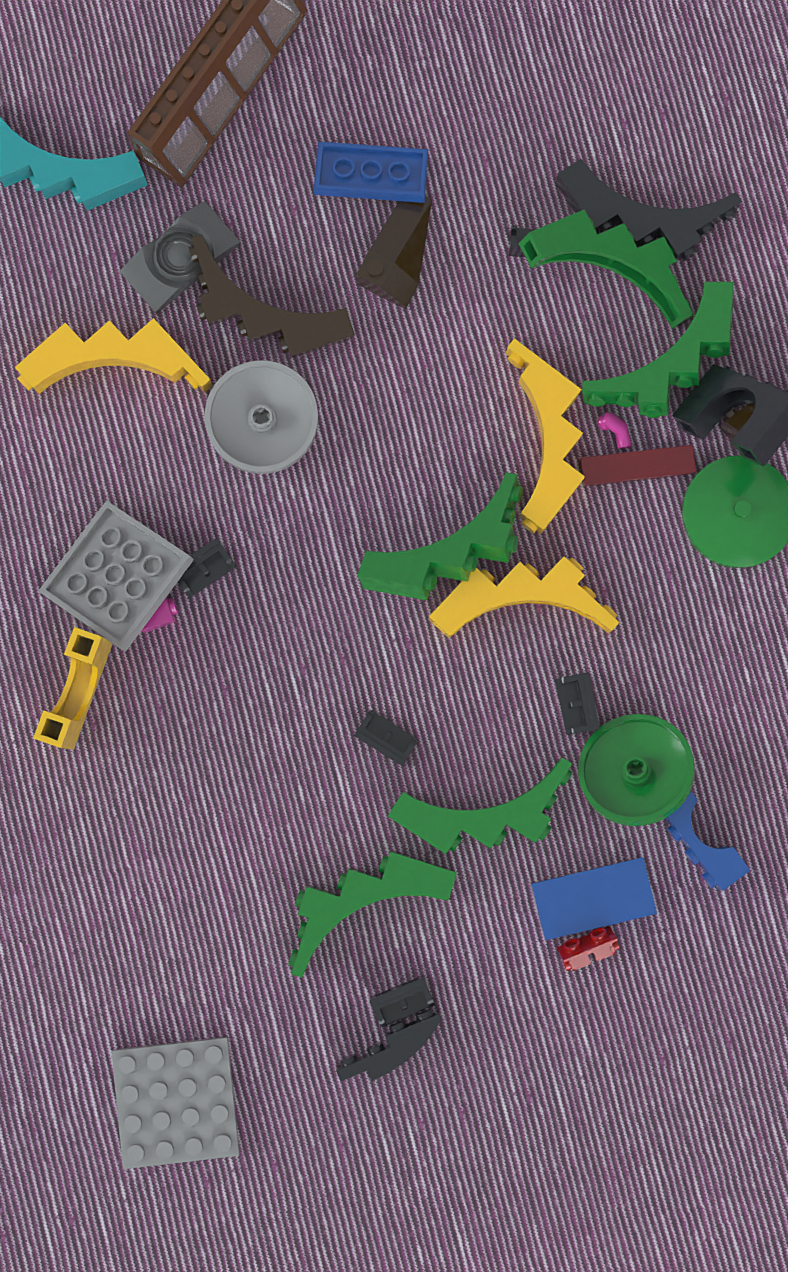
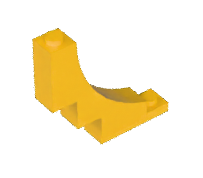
(147, 350)
(551, 398)

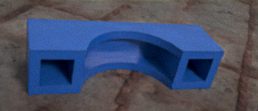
(721, 865)

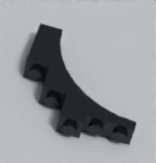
(645, 222)

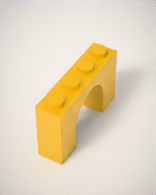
(65, 721)

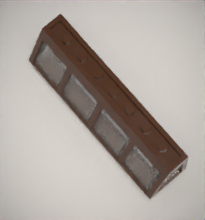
(211, 83)

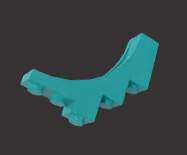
(90, 180)

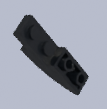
(403, 1043)

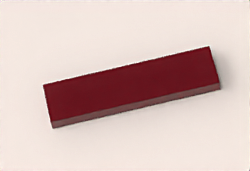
(638, 465)

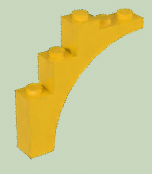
(521, 587)

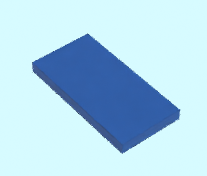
(371, 172)
(594, 898)

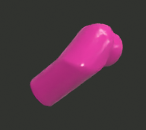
(618, 426)

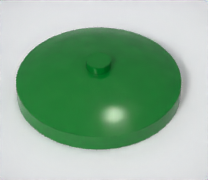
(737, 512)
(636, 770)

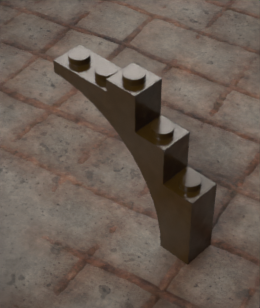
(259, 320)

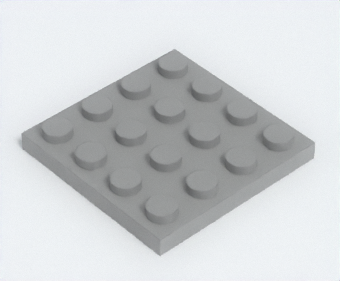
(116, 575)
(175, 1102)

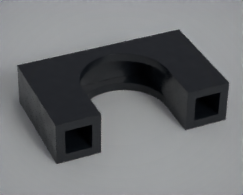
(726, 389)

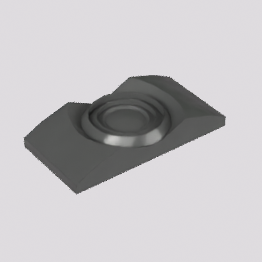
(165, 265)

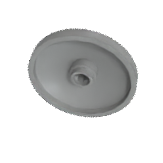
(261, 417)

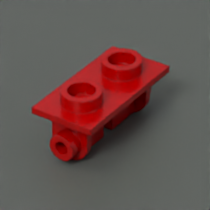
(600, 942)

